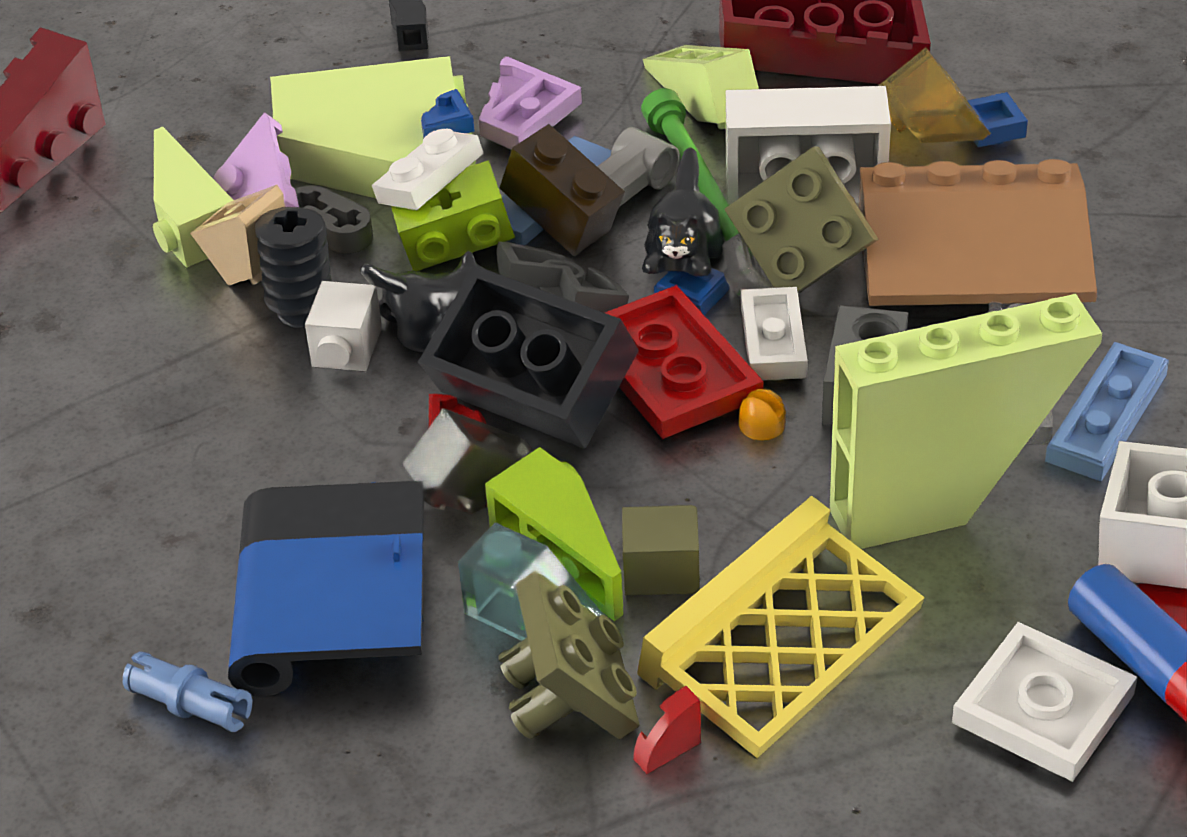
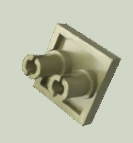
(801, 222)
(573, 660)

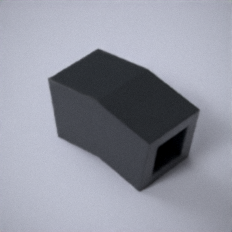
(410, 24)

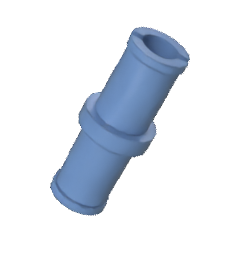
(187, 691)

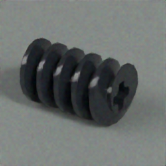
(292, 261)

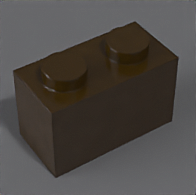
(561, 189)

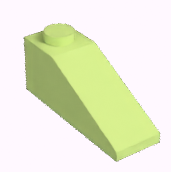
(702, 77)
(182, 198)

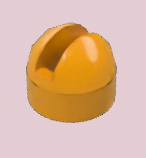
(762, 415)

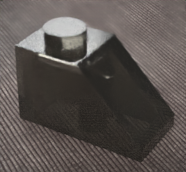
(459, 458)

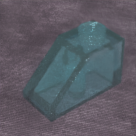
(494, 567)

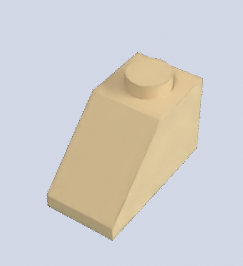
(231, 238)

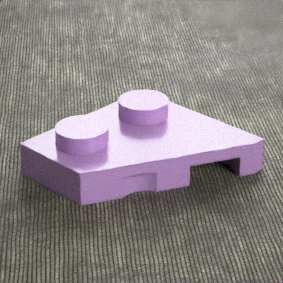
(525, 103)
(258, 164)

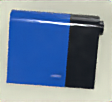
(326, 578)

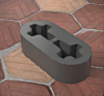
(346, 222)

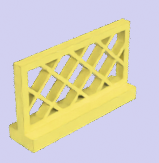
(733, 600)

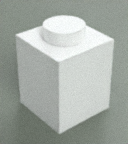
(343, 326)

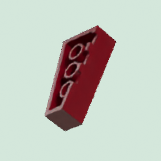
(826, 37)
(45, 111)

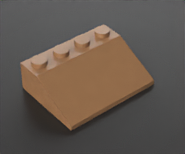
(976, 233)

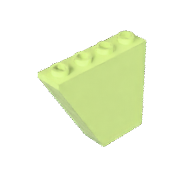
(356, 121)
(944, 412)

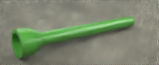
(666, 116)

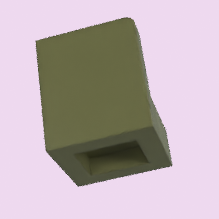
(660, 550)

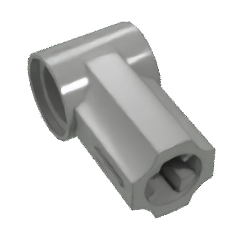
(640, 161)

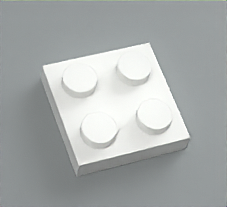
(1044, 701)

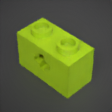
(455, 220)

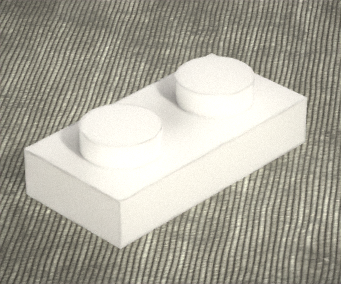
(427, 169)
(774, 333)

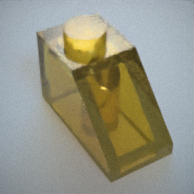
(931, 103)

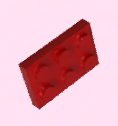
(682, 364)

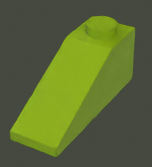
(553, 507)

